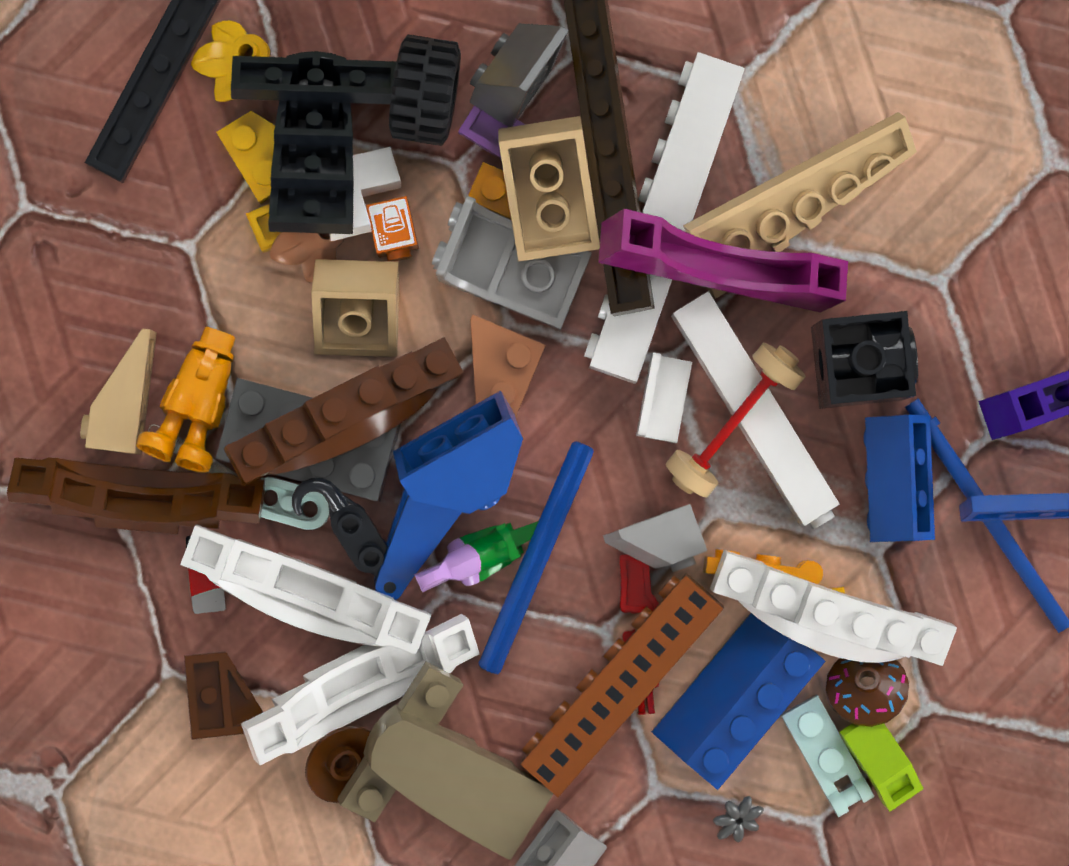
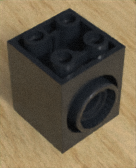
(864, 359)

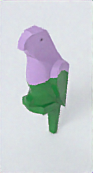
(477, 555)

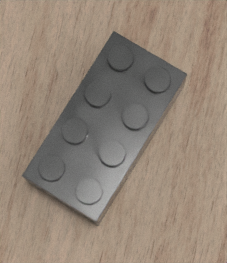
(355, 472)

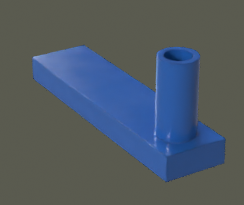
(1015, 507)

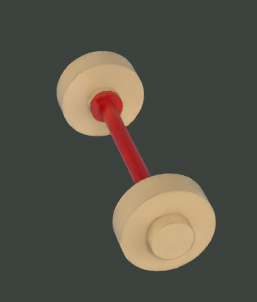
(693, 472)

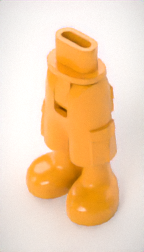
(197, 396)

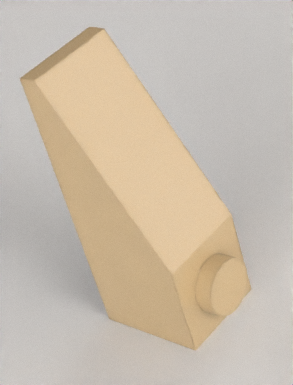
(122, 404)

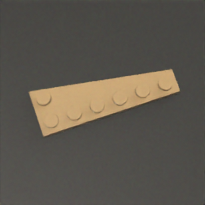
(800, 196)

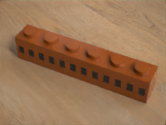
(622, 683)

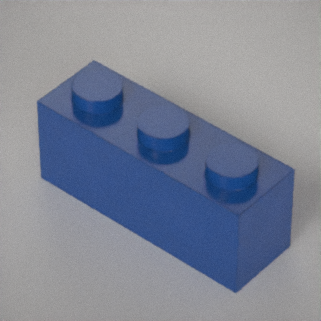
(899, 478)

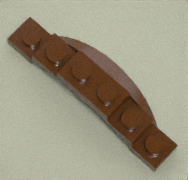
(345, 414)
(135, 496)

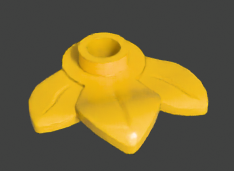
(216, 57)

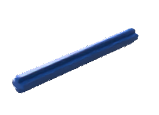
(536, 557)

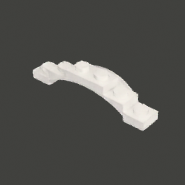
(304, 593)
(828, 618)
(353, 688)

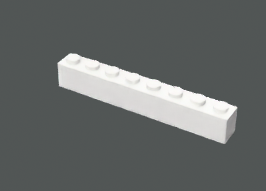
(674, 196)

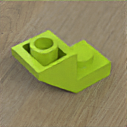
(883, 763)

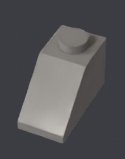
(662, 539)

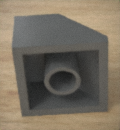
(517, 70)

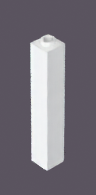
(765, 423)

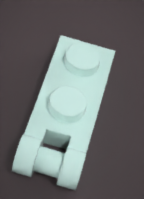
(826, 754)

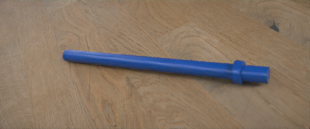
(996, 528)

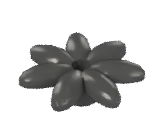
(737, 819)

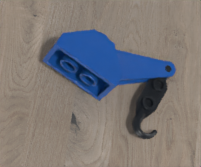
(443, 473)

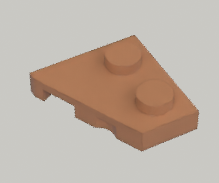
(502, 361)

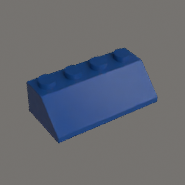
(736, 699)

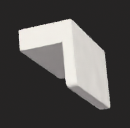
(664, 398)

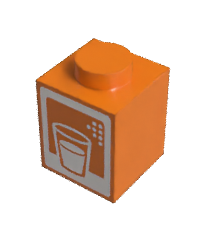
(393, 229)

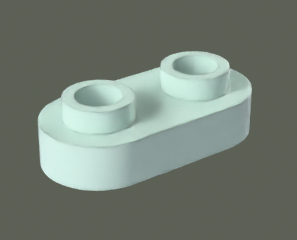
(283, 510)

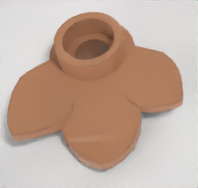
(303, 249)

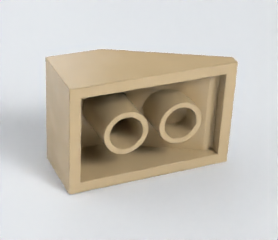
(548, 188)

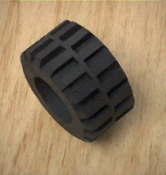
(424, 90)

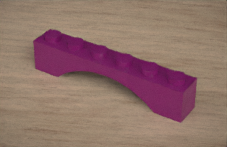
(660, 249)

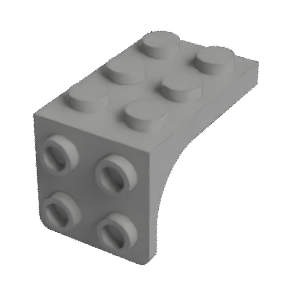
(485, 264)

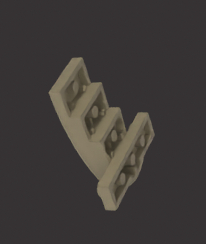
(443, 770)

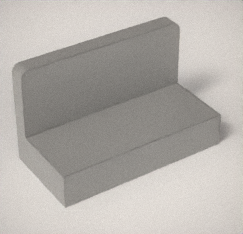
(562, 844)

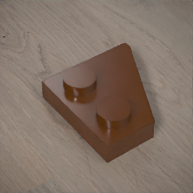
(217, 696)

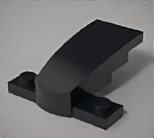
(312, 132)

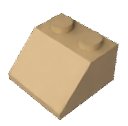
(355, 307)

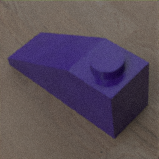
(1027, 406)

